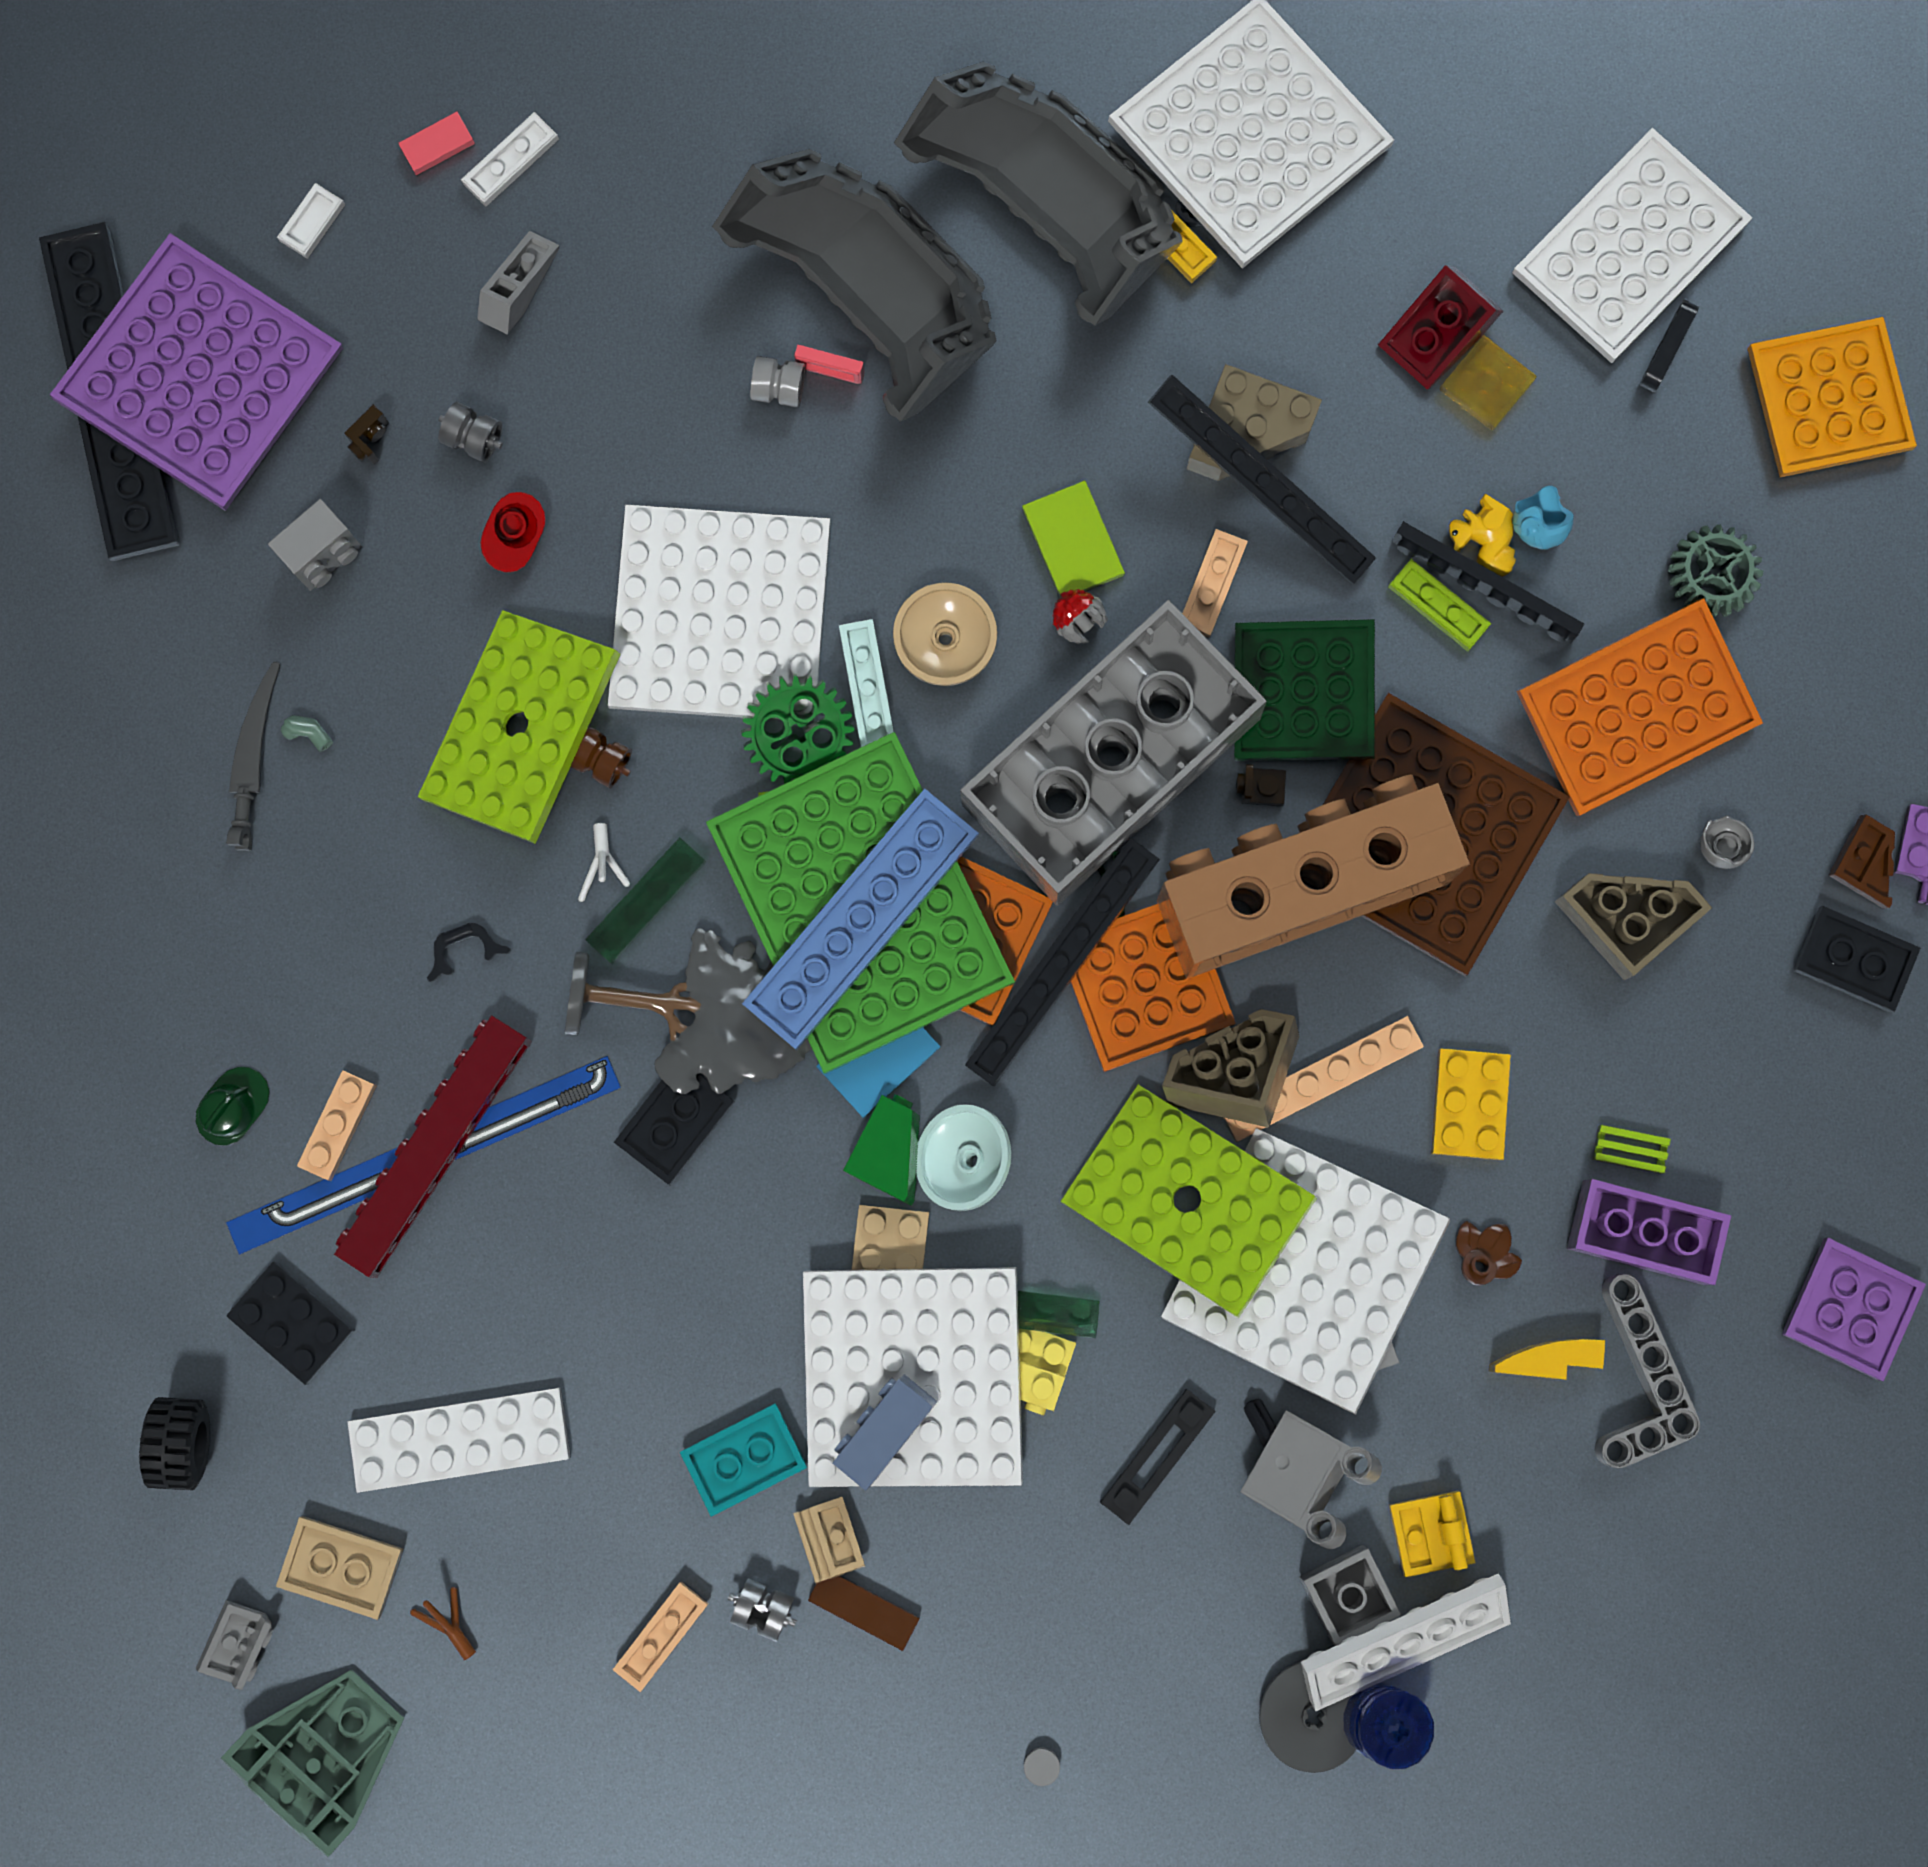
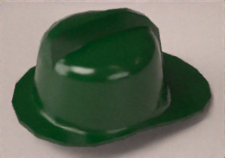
(232, 1105)

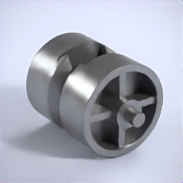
(464, 429)
(762, 1610)

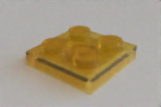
(1488, 382)

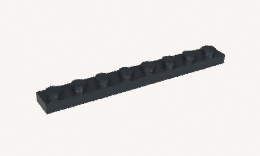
(1261, 479)
(1062, 962)

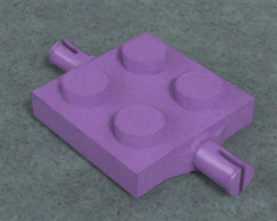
(1913, 848)

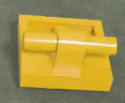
(1432, 1534)

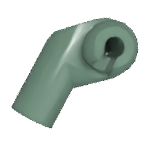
(308, 727)

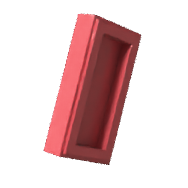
(436, 143)
(830, 364)

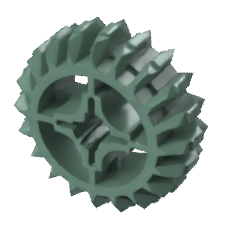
(1709, 558)

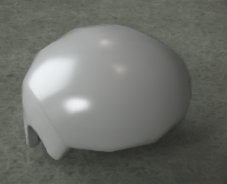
(1726, 843)

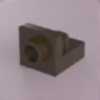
(366, 429)
(1261, 786)

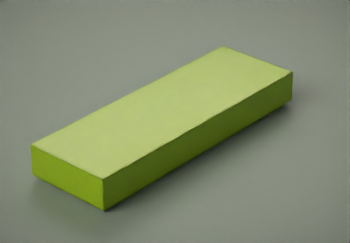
(1439, 605)

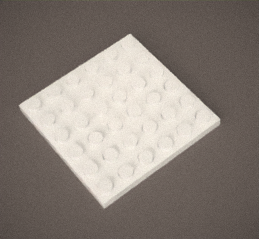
(1250, 131)
(716, 608)
(1334, 1288)
(943, 1331)

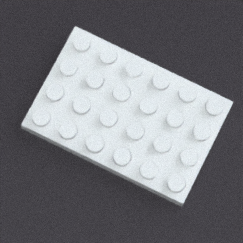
(1632, 245)

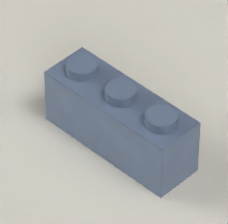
(883, 1431)

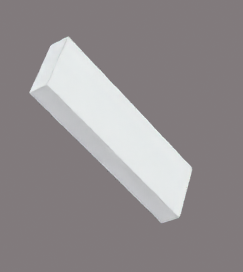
(509, 159)

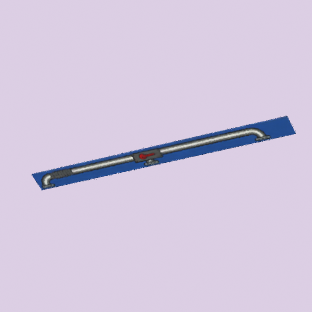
(359, 1181)

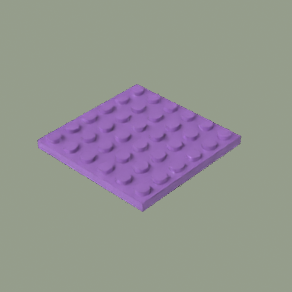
(196, 371)

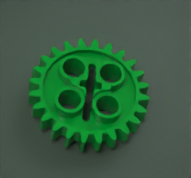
(780, 704)

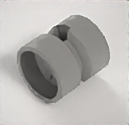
(777, 381)

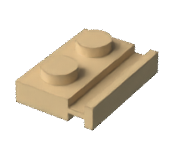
(829, 1540)

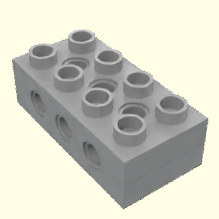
(1111, 709)

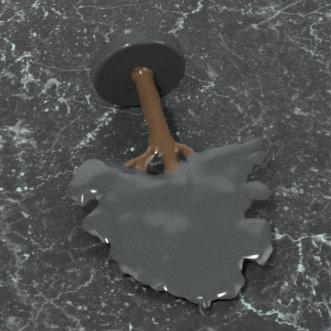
(725, 1036)

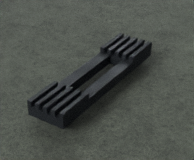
(1128, 1499)

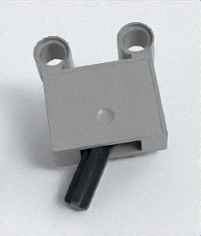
(1302, 1471)

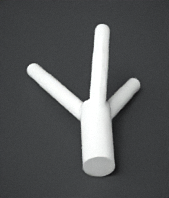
(599, 862)

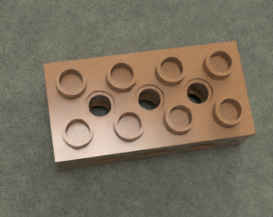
(1399, 824)

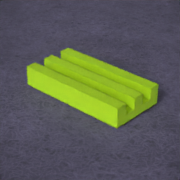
(1660, 1154)

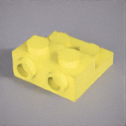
(1042, 1368)

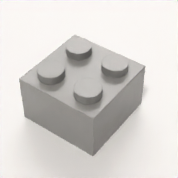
(315, 545)
(1349, 1595)

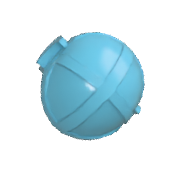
(1542, 519)

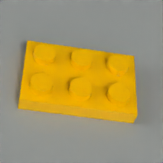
(1470, 1104)

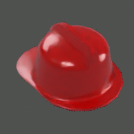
(512, 531)

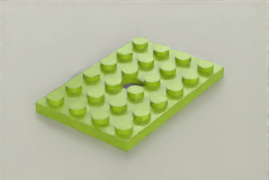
(517, 778)
(1243, 1209)

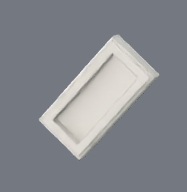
(311, 220)

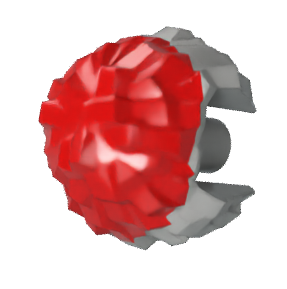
(1076, 614)

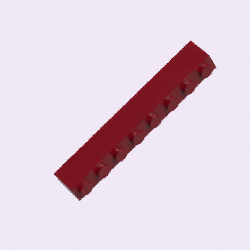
(432, 1147)

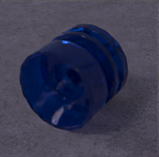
(1371, 1715)

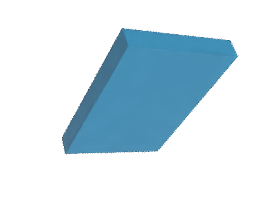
(882, 1070)

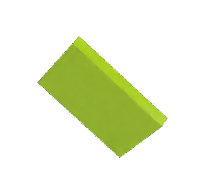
(1073, 539)

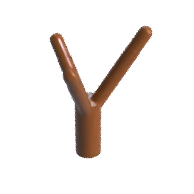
(441, 1624)

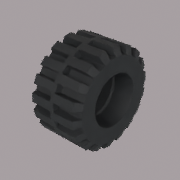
(174, 1443)

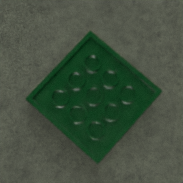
(1315, 689)

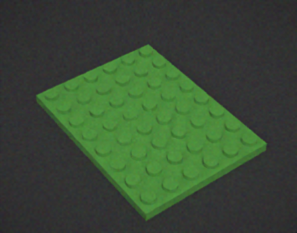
(798, 850)

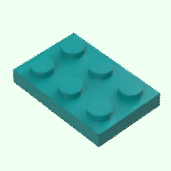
(743, 1459)

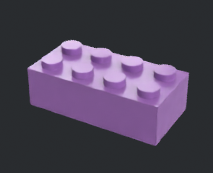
(1649, 1232)

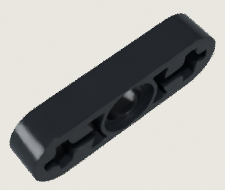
(1669, 346)

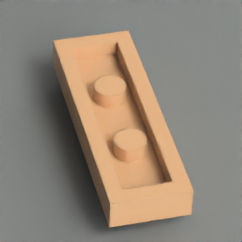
(1214, 581)
(336, 1125)
(660, 1636)

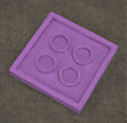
(1853, 1309)

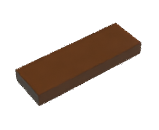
(865, 1610)

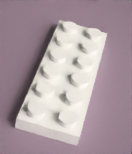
(458, 1440)
(1406, 1642)

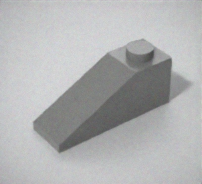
(515, 282)

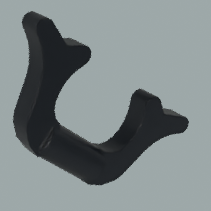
(458, 934)

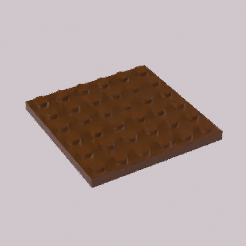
(1497, 814)

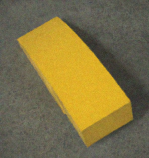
(1552, 1358)

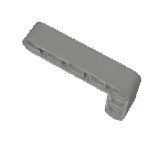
(1650, 1379)

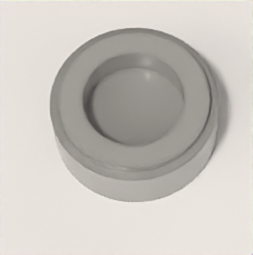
(1041, 1766)

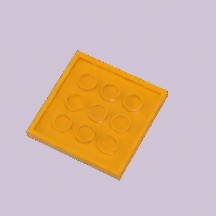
(1831, 397)

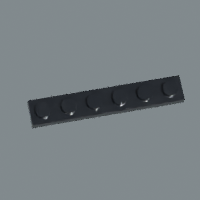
(1498, 589)

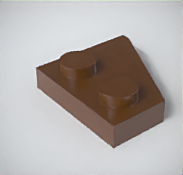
(1867, 861)

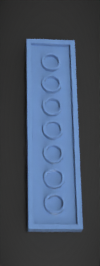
(860, 919)

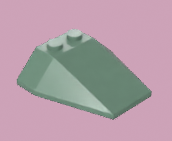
(319, 1758)

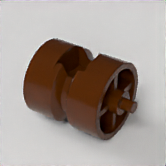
(604, 759)

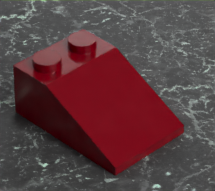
(1440, 326)

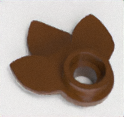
(1490, 1249)

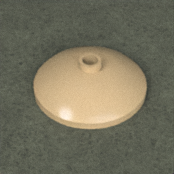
(945, 611)

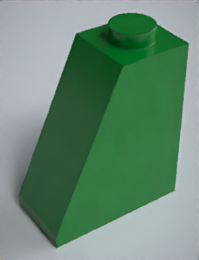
(888, 1149)

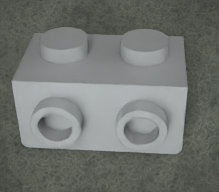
(235, 1644)

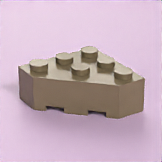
(1261, 412)
(1631, 916)
(1236, 1069)

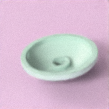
(948, 1153)

